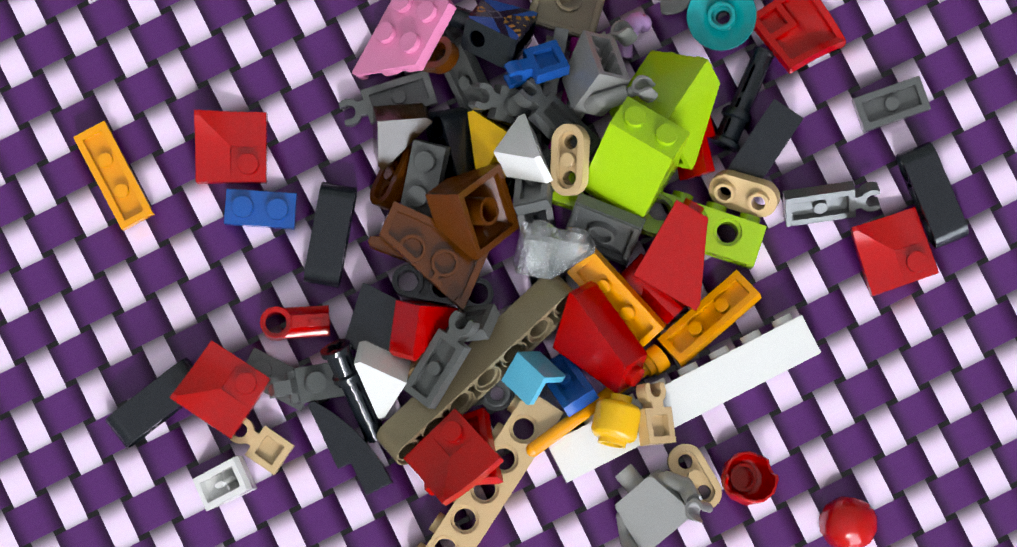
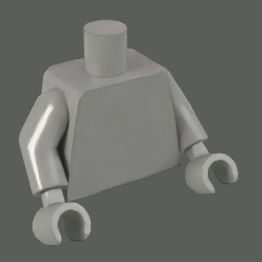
(599, 74)
(655, 506)

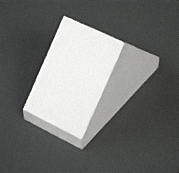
(522, 154)
(381, 375)
(224, 483)

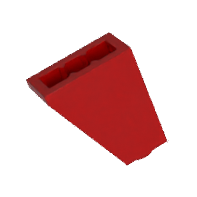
(677, 254)
(599, 339)

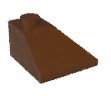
(474, 209)

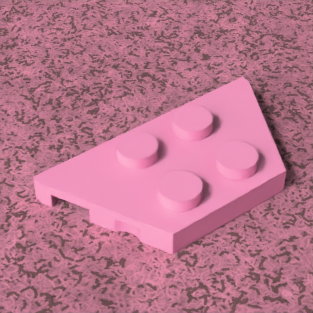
(405, 37)

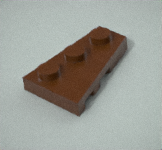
(431, 253)

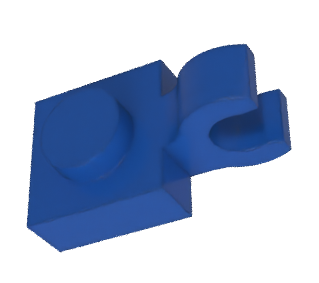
(541, 62)

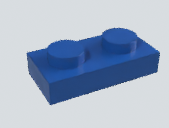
(260, 209)
(575, 390)

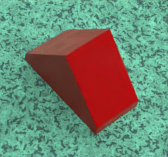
(415, 327)

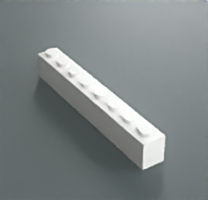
(700, 388)

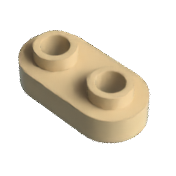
(569, 159)
(743, 190)
(698, 471)

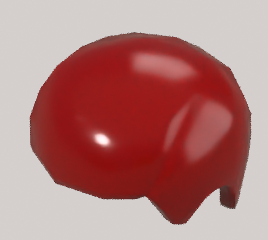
(748, 478)
(848, 522)

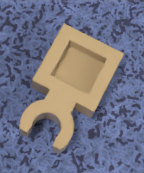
(656, 421)
(266, 447)

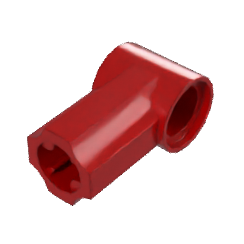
(659, 302)
(301, 322)

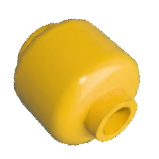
(616, 421)

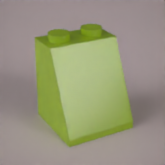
(685, 95)
(636, 158)

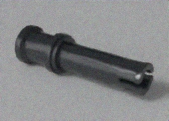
(737, 115)
(347, 378)

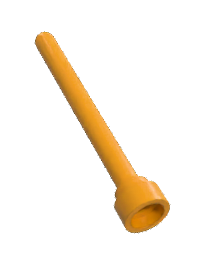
(655, 363)

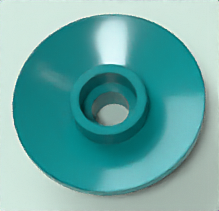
(704, 25)

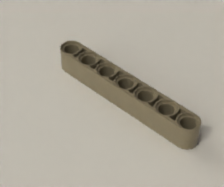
(516, 330)

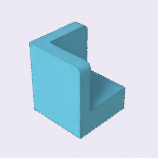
(529, 374)

